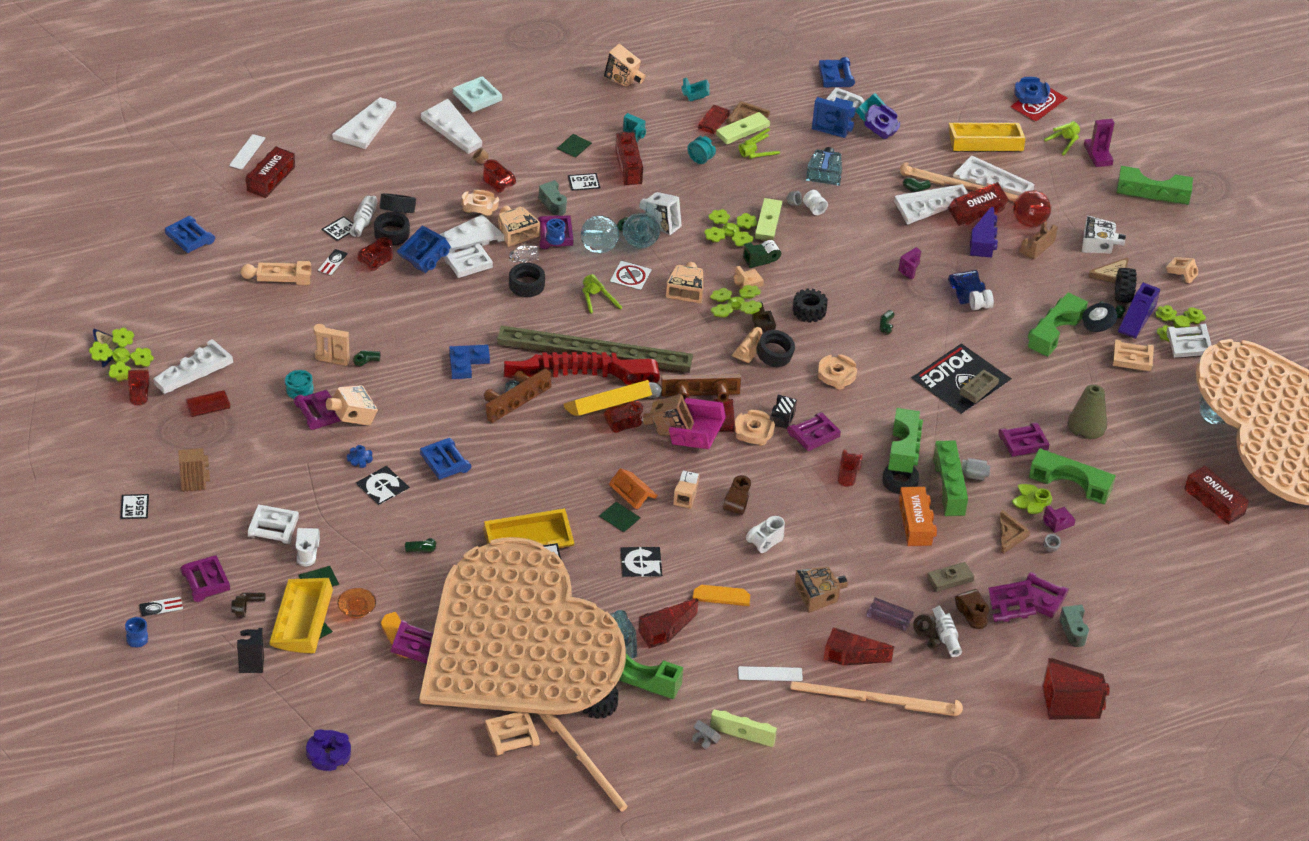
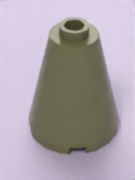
(1089, 414)

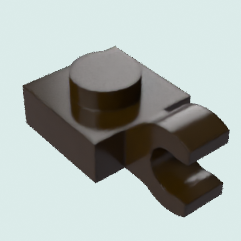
(764, 319)

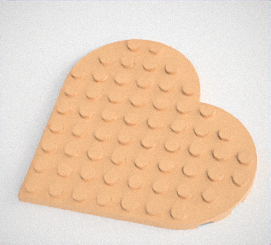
(1268, 406)
(518, 637)

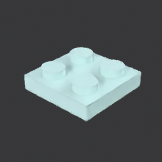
(477, 94)

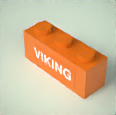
(917, 516)

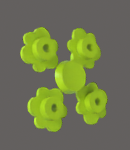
(730, 229)
(736, 302)
(1167, 313)
(121, 355)

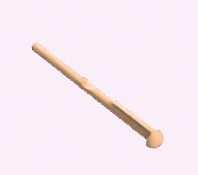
(939, 179)
(910, 703)
(555, 725)

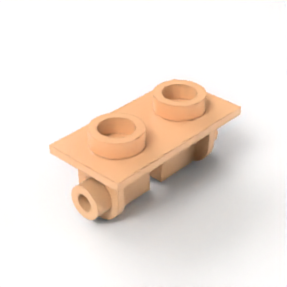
(747, 349)

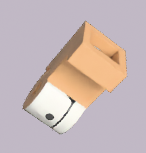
(686, 487)

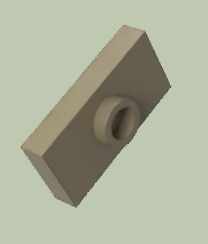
(979, 386)
(950, 576)

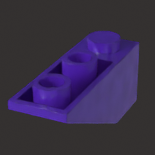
(983, 234)
(1140, 310)

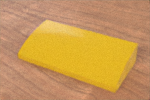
(986, 137)
(608, 398)
(542, 527)
(301, 615)

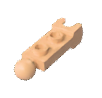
(279, 272)

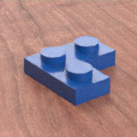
(464, 356)

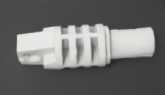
(363, 215)
(947, 631)

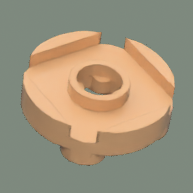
(480, 202)
(837, 379)
(758, 435)

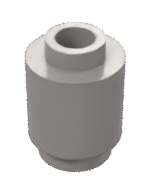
(975, 469)

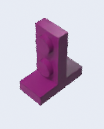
(1100, 142)

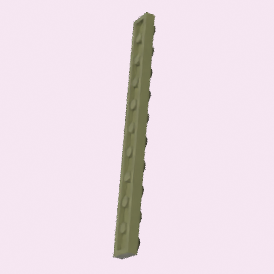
(564, 343)

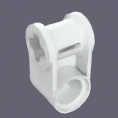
(767, 533)
(306, 544)

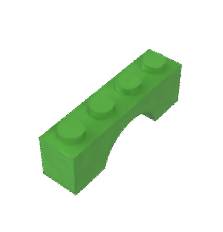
(1134, 183)
(1066, 312)
(906, 451)
(1050, 467)
(953, 485)
(660, 679)

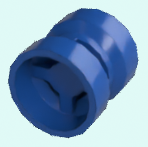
(555, 231)
(136, 632)

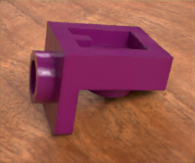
(909, 263)
(1058, 519)

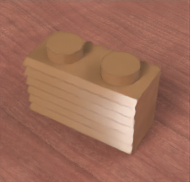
(192, 469)

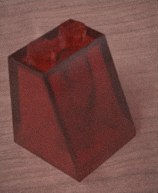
(1073, 691)

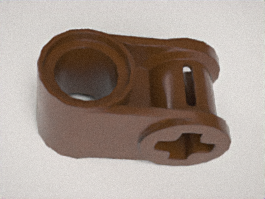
(738, 495)
(973, 608)

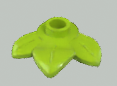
(1032, 498)

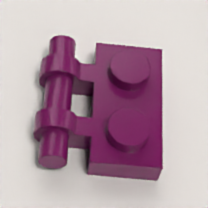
(1012, 595)

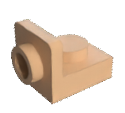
(1183, 266)
(748, 277)

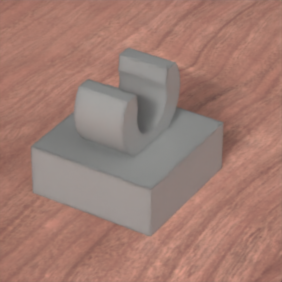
(705, 732)

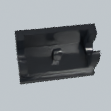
(251, 651)

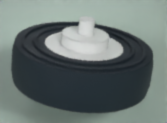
(1099, 317)

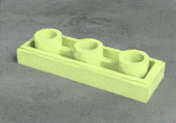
(743, 128)
(768, 219)
(743, 728)

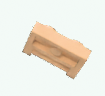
(337, 345)
(1133, 356)
(508, 727)

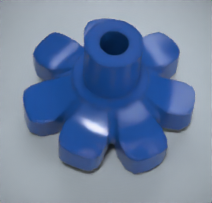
(359, 456)

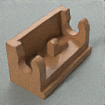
(1039, 242)

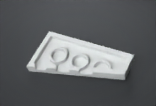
(366, 124)
(452, 125)
(985, 174)
(927, 203)
(472, 232)
(199, 365)

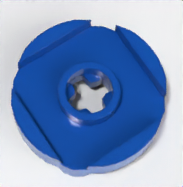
(1038, 95)

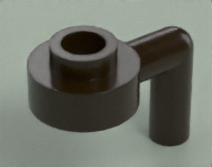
(239, 605)
(920, 630)

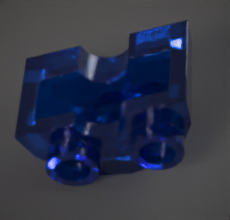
(964, 283)

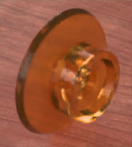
(356, 602)

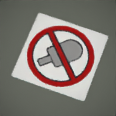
(630, 275)

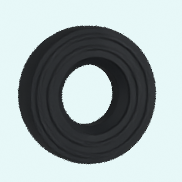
(894, 485)

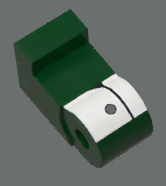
(761, 254)

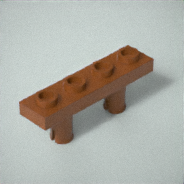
(701, 384)
(528, 389)

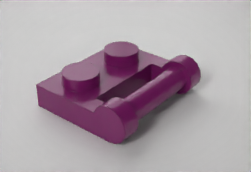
(568, 231)
(318, 402)
(817, 435)
(1024, 439)
(211, 574)
(1043, 601)
(410, 645)

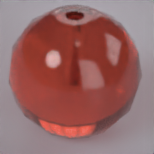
(1032, 208)

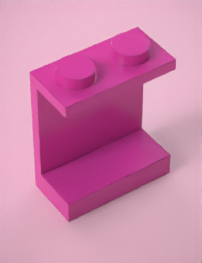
(707, 418)

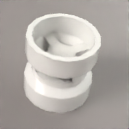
(815, 202)
(981, 299)

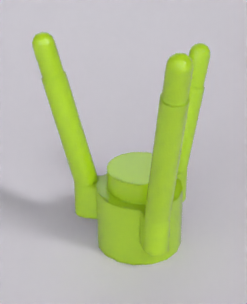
(1069, 131)
(749, 146)
(593, 286)

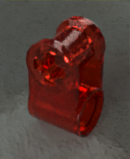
(497, 175)
(377, 253)
(138, 384)
(622, 417)
(849, 468)

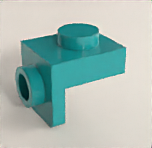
(696, 90)
(864, 107)
(634, 124)

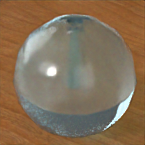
(599, 234)

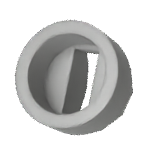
(794, 198)
(655, 389)
(1050, 540)

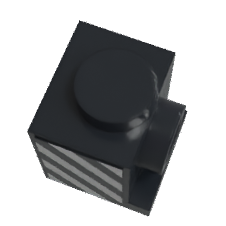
(784, 411)

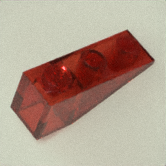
(665, 624)
(853, 649)

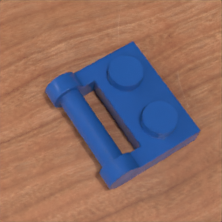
(830, 73)
(185, 237)
(440, 461)

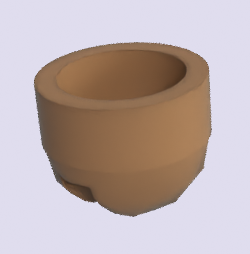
(480, 155)

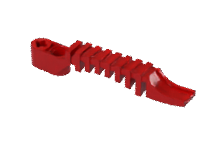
(629, 371)

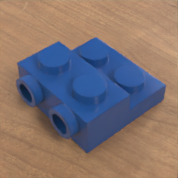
(833, 116)
(424, 249)

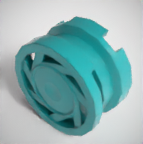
(701, 150)
(298, 383)

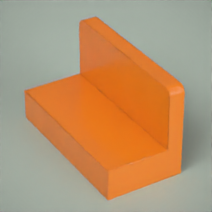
(631, 488)

